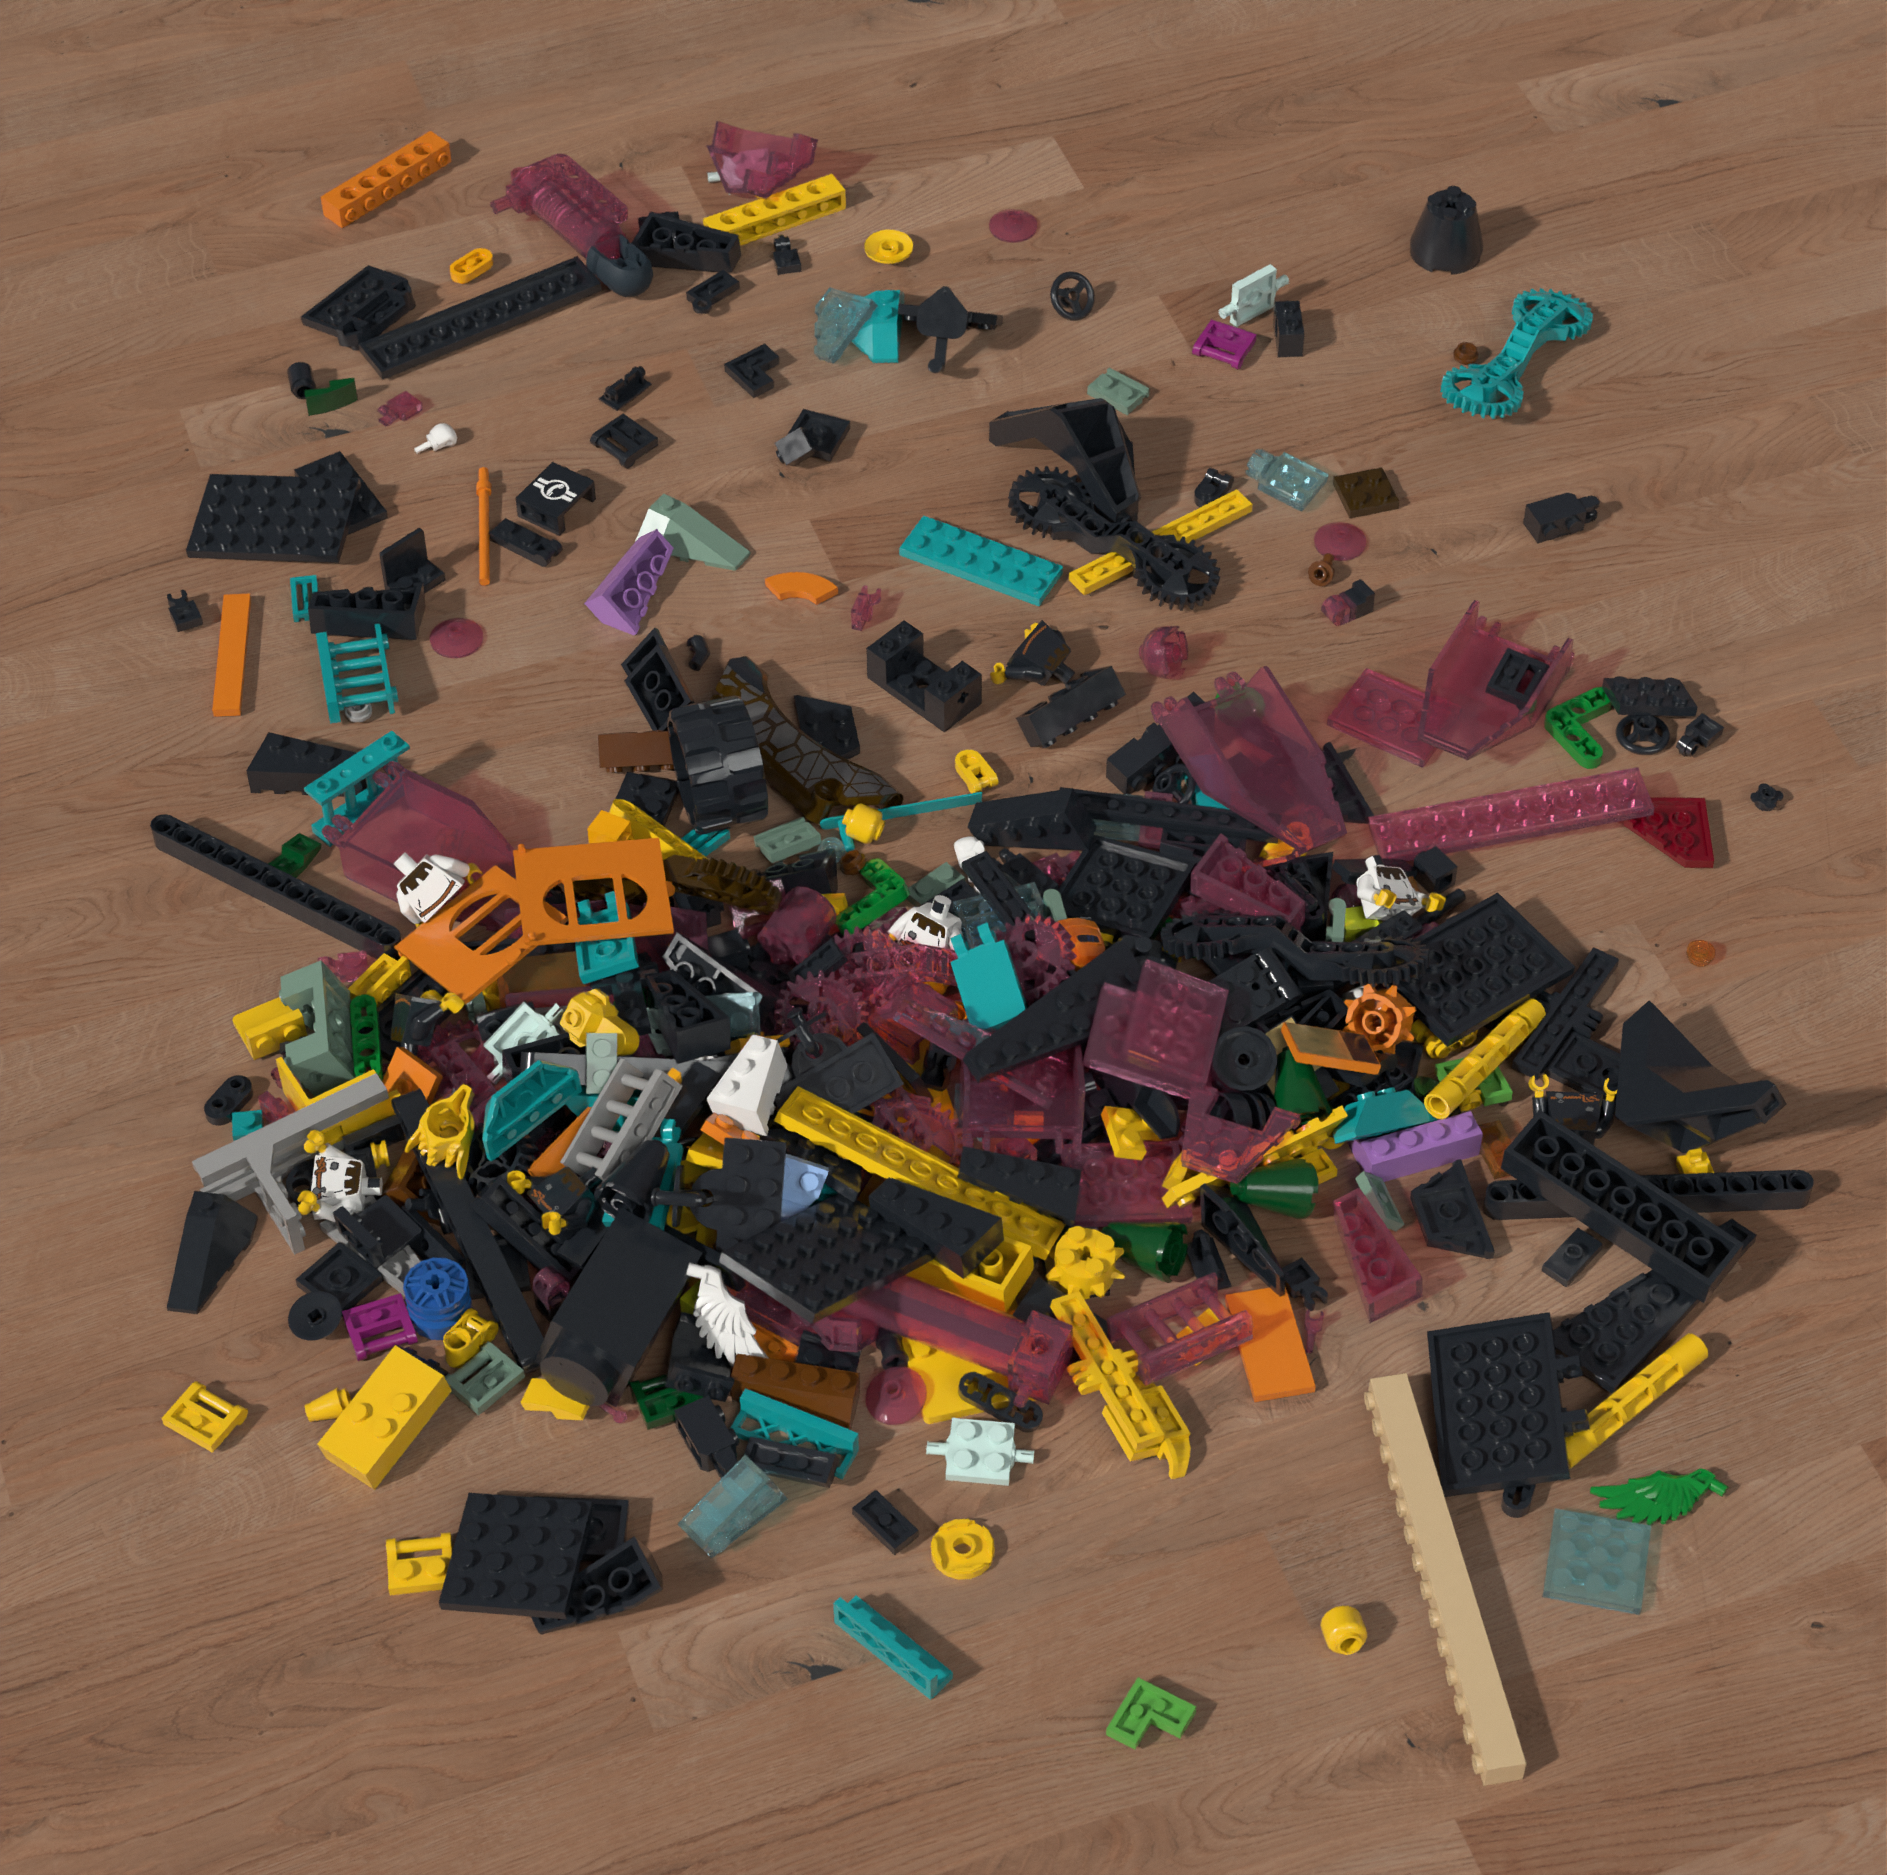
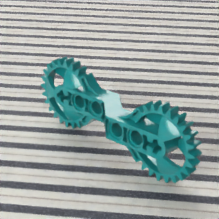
(1503, 373)

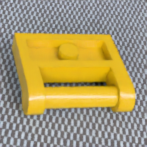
(200, 1424)
(418, 1573)

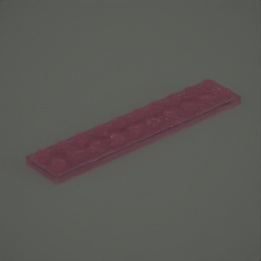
(1512, 815)

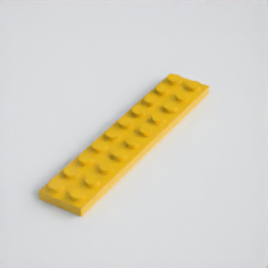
(895, 1158)

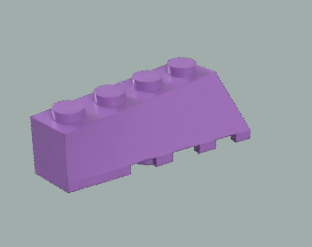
(626, 590)
(1418, 1147)

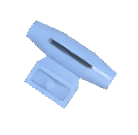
(801, 1185)

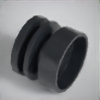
(1244, 1109)

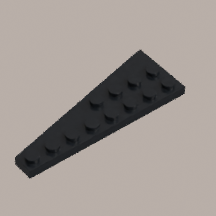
(1057, 1019)
(1630, 1322)

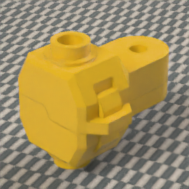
(595, 1014)

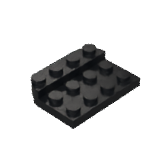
(362, 307)

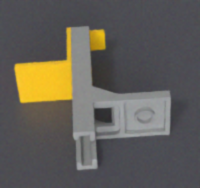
(270, 1153)

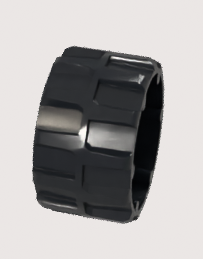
(717, 764)

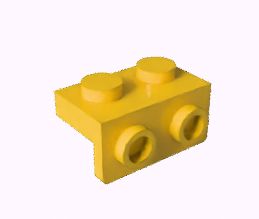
(382, 978)

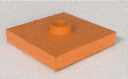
(409, 1073)

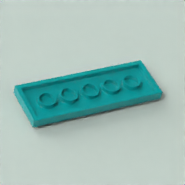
(981, 560)

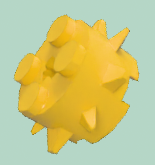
(1085, 1262)

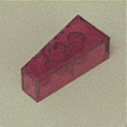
(1240, 886)
(1377, 1261)

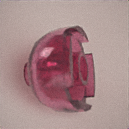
(1164, 652)

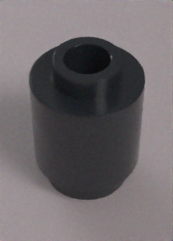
(300, 379)

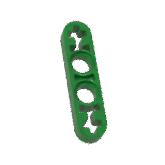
(366, 1041)

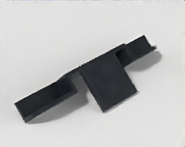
(1151, 1104)

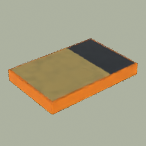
(1330, 1048)

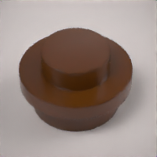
(1466, 353)
(852, 862)

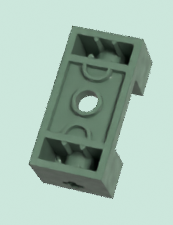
(326, 1056)

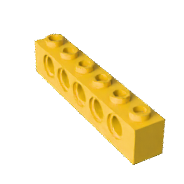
(781, 210)

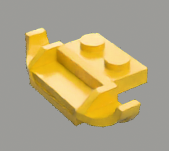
(1176, 1439)

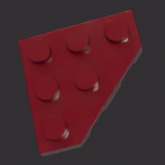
(1678, 830)

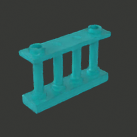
(335, 685)
(349, 773)

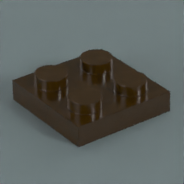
(1365, 492)

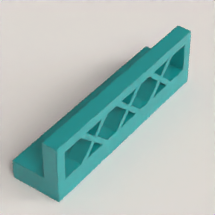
(798, 1424)
(891, 1646)

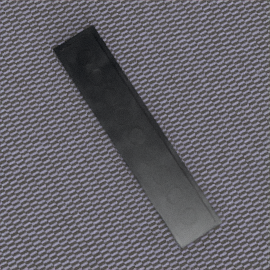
(479, 317)

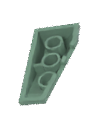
(693, 535)

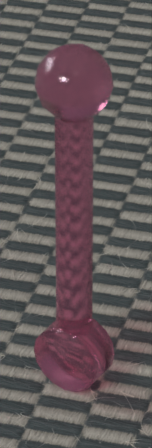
(618, 1416)

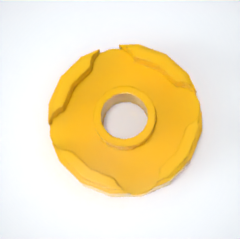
(962, 1565)

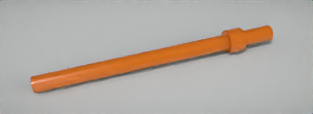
(483, 491)

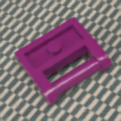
(1226, 338)
(375, 1319)

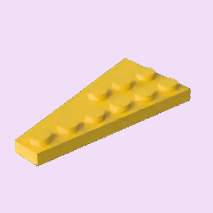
(1303, 1143)

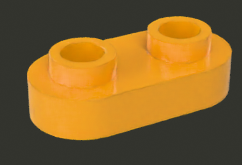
(471, 265)

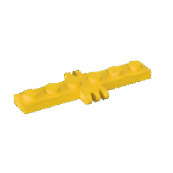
(1107, 1371)

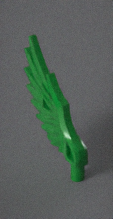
(1658, 1495)

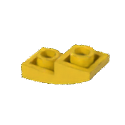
(543, 1397)

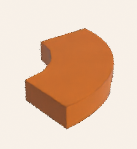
(801, 586)

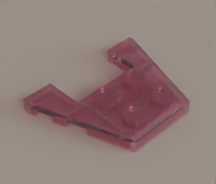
(1224, 1146)

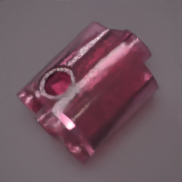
(797, 926)

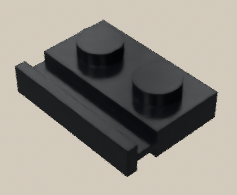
(813, 1352)

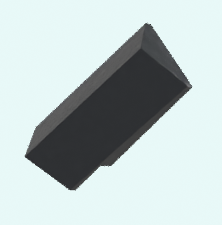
(655, 680)

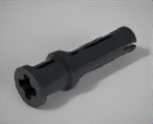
(891, 1349)

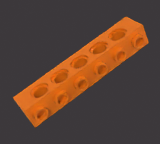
(386, 179)

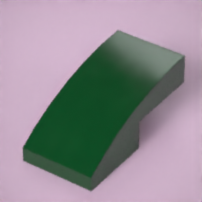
(338, 395)
(296, 855)

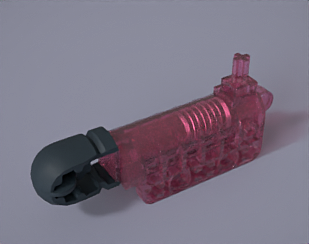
(580, 220)

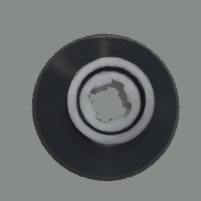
(311, 1307)

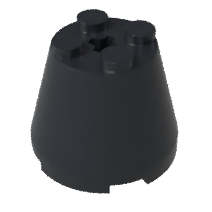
(1448, 233)

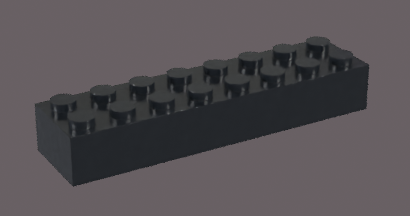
(1621, 1206)

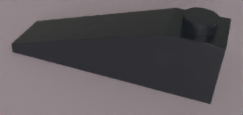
(713, 975)
(1239, 1232)
(610, 1586)

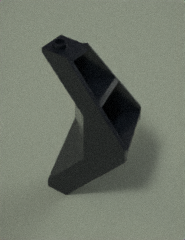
(1088, 439)
(1678, 1093)

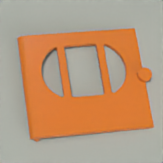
(546, 867)
(453, 964)

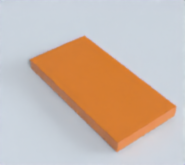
(1275, 1355)

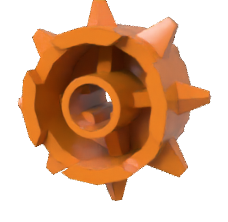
(1394, 1014)

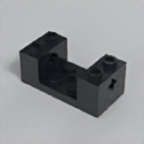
(899, 667)
(726, 945)

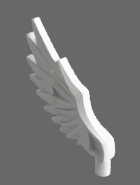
(722, 1316)

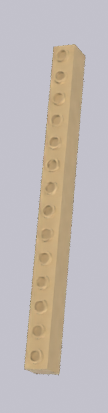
(1445, 1582)

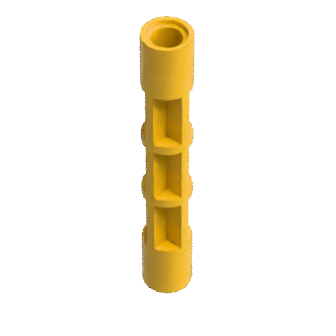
(1484, 1059)
(1636, 1395)

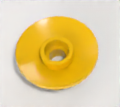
(888, 246)

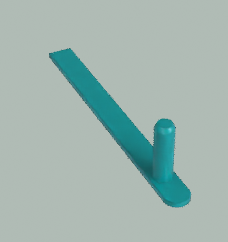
(904, 810)

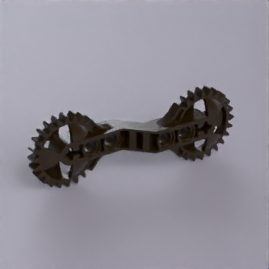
(696, 878)

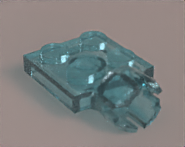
(1286, 478)

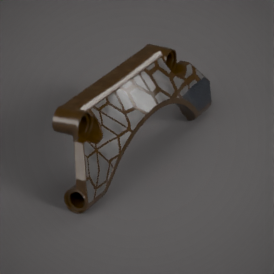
(794, 762)

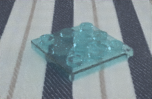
(1597, 1561)

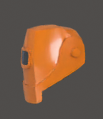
(1086, 939)

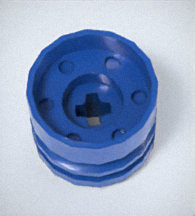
(436, 1296)

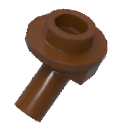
(1321, 571)

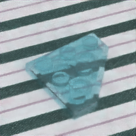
(839, 321)

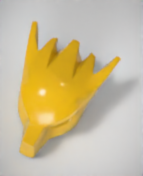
(446, 1132)

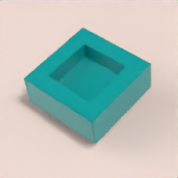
(246, 1123)

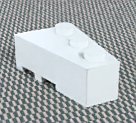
(751, 1085)

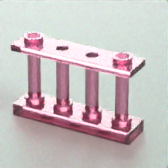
(1187, 1350)

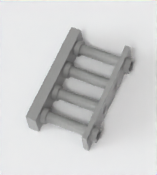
(641, 1121)

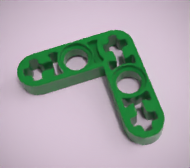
(1572, 724)
(888, 892)

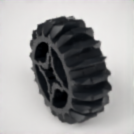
(481, 1170)

